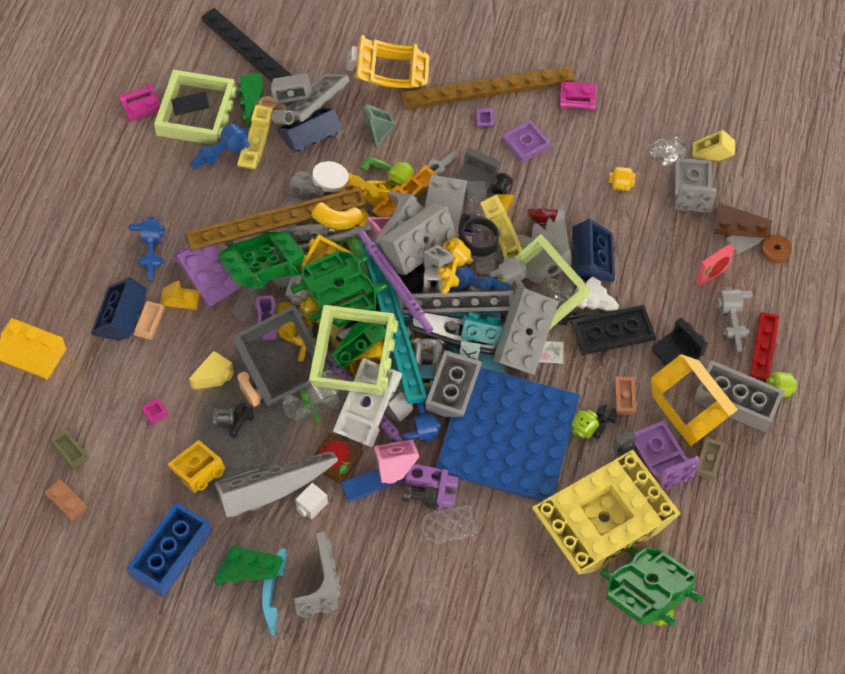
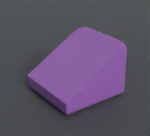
(484, 117)

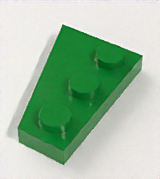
(247, 564)

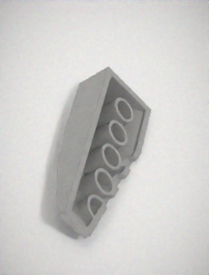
(259, 488)

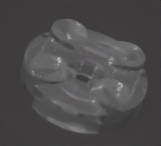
(668, 150)

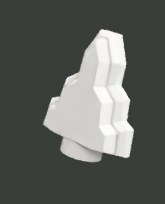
(598, 297)

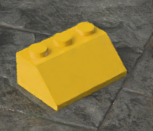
(30, 348)

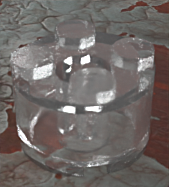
(326, 399)

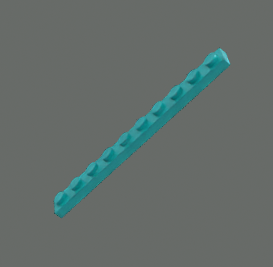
(403, 352)

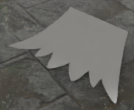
(557, 237)

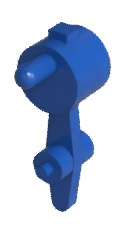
(232, 138)
(151, 233)
(467, 279)
(425, 425)

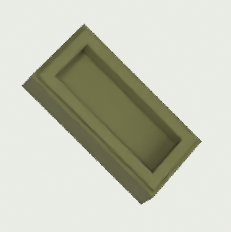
(69, 449)

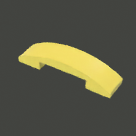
(257, 137)
(507, 237)

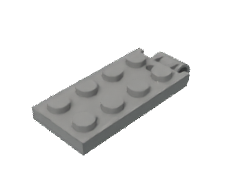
(321, 92)

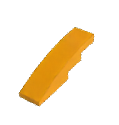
(415, 185)

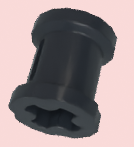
(502, 184)

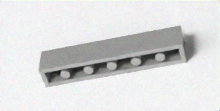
(462, 301)

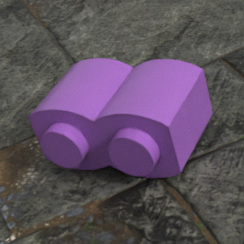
(266, 309)

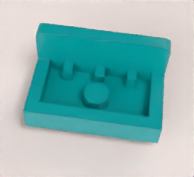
(481, 328)

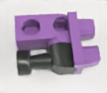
(434, 484)

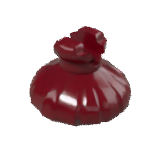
(541, 215)

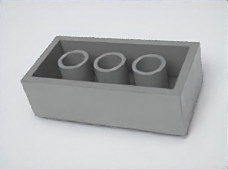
(407, 242)
(522, 349)
(752, 397)

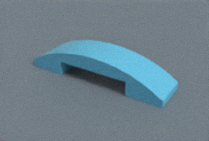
(271, 613)

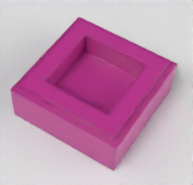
(154, 411)

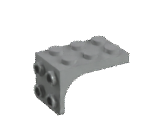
(693, 185)
(406, 208)
(325, 598)

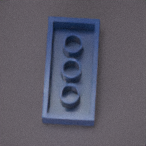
(169, 549)

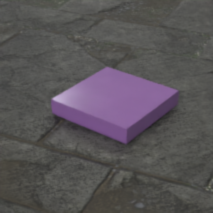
(526, 141)

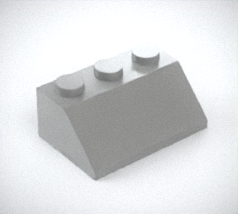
(452, 385)

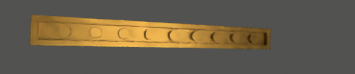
(486, 87)
(270, 220)

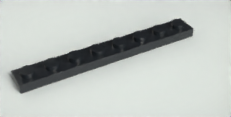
(244, 45)

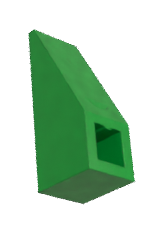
(252, 91)
(357, 341)

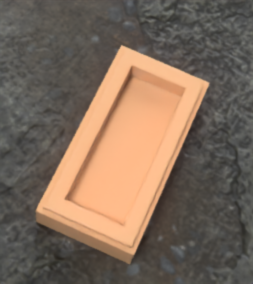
(149, 320)

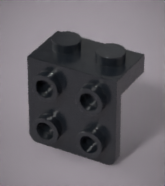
(680, 341)

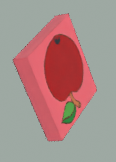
(714, 265)

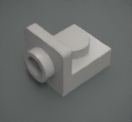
(437, 256)

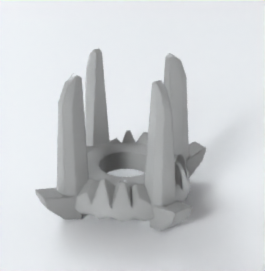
(420, 354)

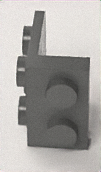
(479, 168)

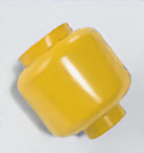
(622, 178)

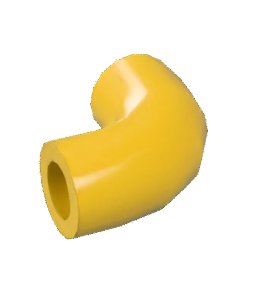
(337, 219)

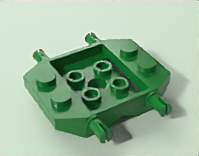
(244, 259)
(343, 267)
(672, 586)

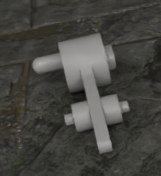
(512, 271)
(731, 302)

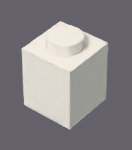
(311, 501)

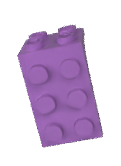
(206, 273)
(664, 456)

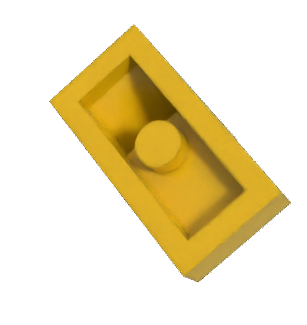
(377, 191)
(179, 297)

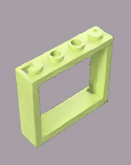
(191, 133)
(531, 251)
(328, 314)

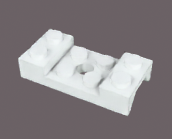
(362, 422)

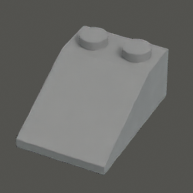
(450, 193)

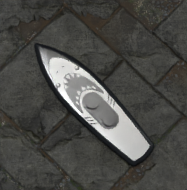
(448, 330)

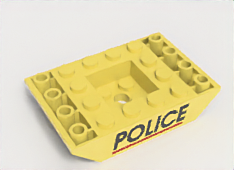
(622, 492)

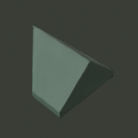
(378, 123)

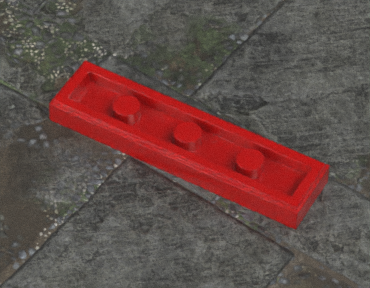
(764, 346)

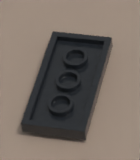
(613, 330)

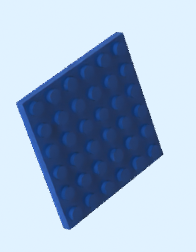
(510, 435)

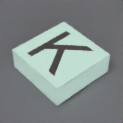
(470, 350)

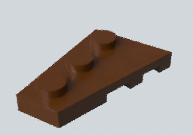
(741, 223)

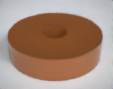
(774, 255)

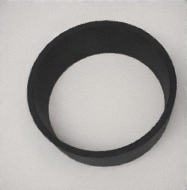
(480, 251)

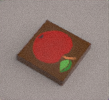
(346, 453)

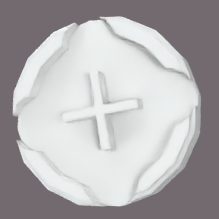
(330, 176)

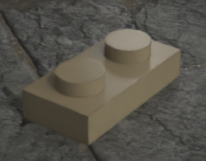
(710, 458)

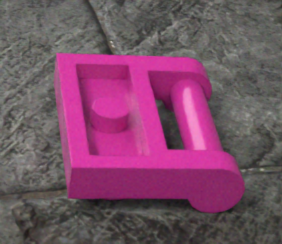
(578, 94)
(140, 107)

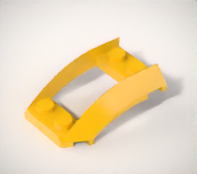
(366, 59)
(708, 418)

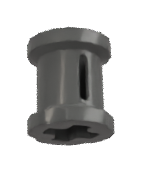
(223, 416)

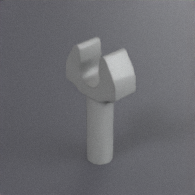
(440, 164)

